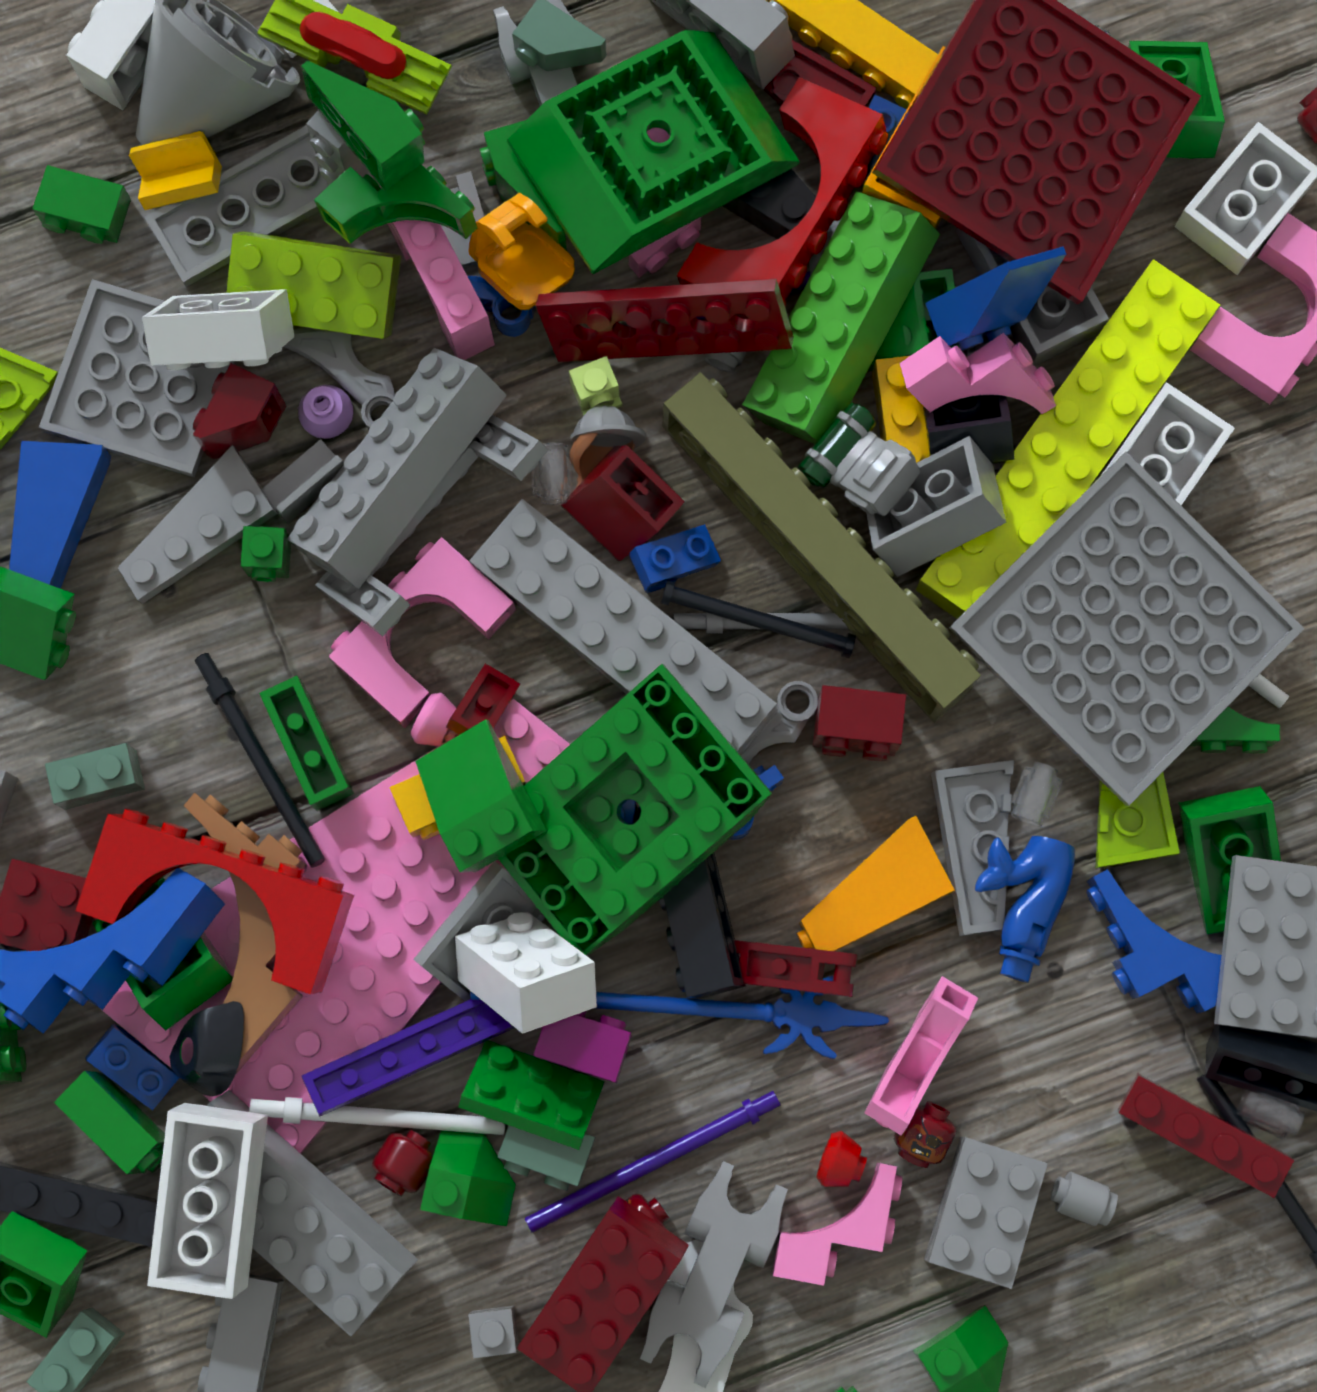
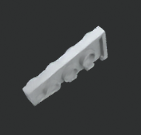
(198, 527)
(971, 814)

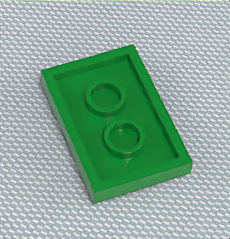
(531, 1094)

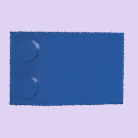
(993, 300)

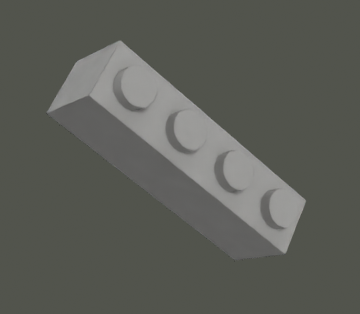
(242, 1338)

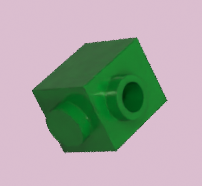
(265, 553)

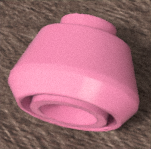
(432, 721)

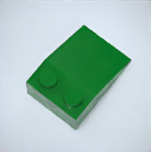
(1193, 67)
(369, 123)
(510, 177)
(478, 798)
(1217, 830)
(190, 985)

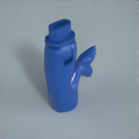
(1035, 911)

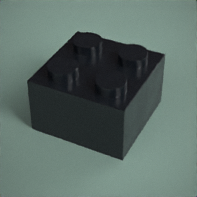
(980, 417)

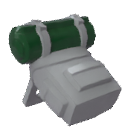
(860, 463)

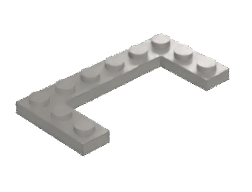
(495, 443)

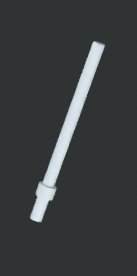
(293, 1110)

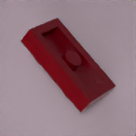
(484, 700)

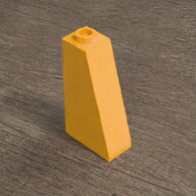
(881, 890)

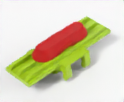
(362, 40)

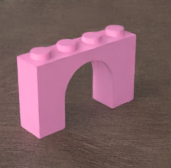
(447, 284)
(1262, 361)
(437, 577)

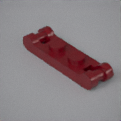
(795, 968)

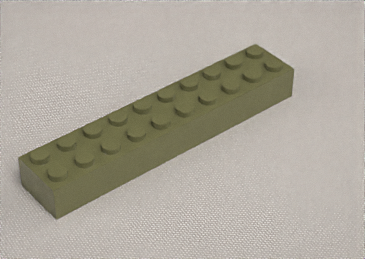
(819, 546)

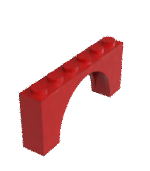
(844, 141)
(303, 912)

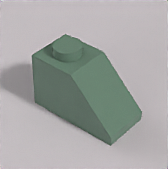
(556, 39)

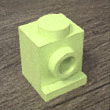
(595, 385)

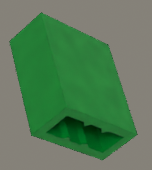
(33, 624)
(113, 1122)

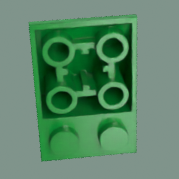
(913, 324)

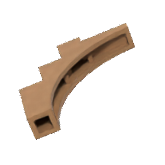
(263, 1000)

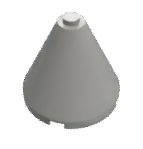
(206, 71)

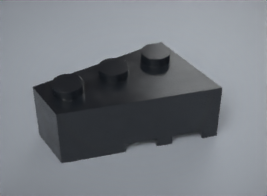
(775, 205)

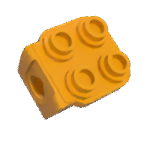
(517, 256)

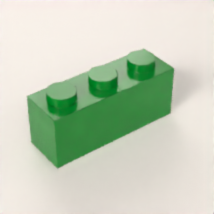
(306, 743)

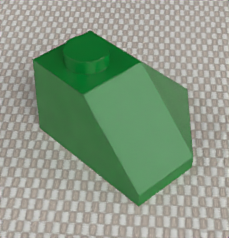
(468, 1180)
(966, 1355)

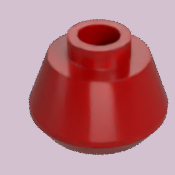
(840, 1161)

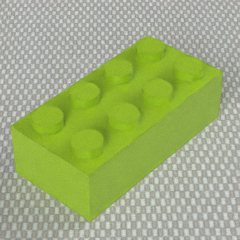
(325, 283)

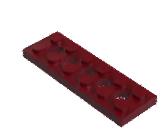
(677, 304)

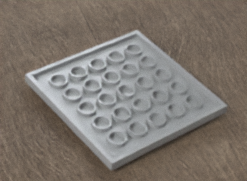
(1126, 628)

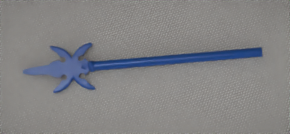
(799, 1014)

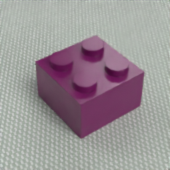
(586, 1045)

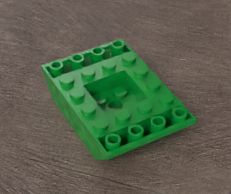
(619, 186)
(693, 791)

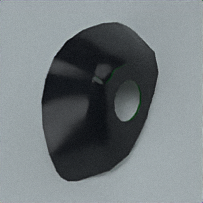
(216, 1048)

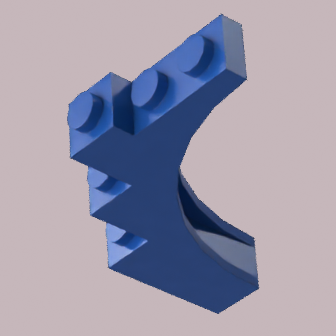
(141, 944)
(1152, 952)

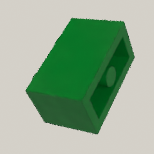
(81, 205)

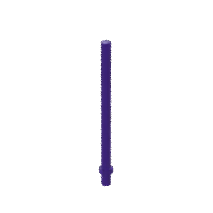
(748, 1112)

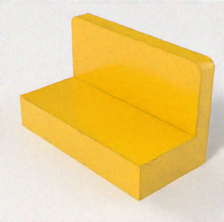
(176, 170)

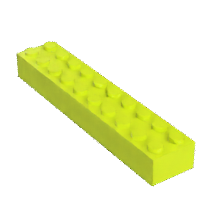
(1079, 434)

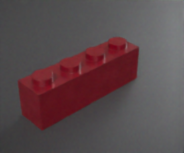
(1206, 1135)

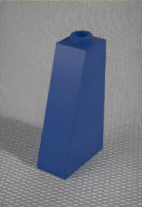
(53, 505)

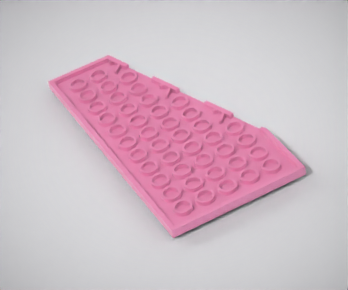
(373, 985)

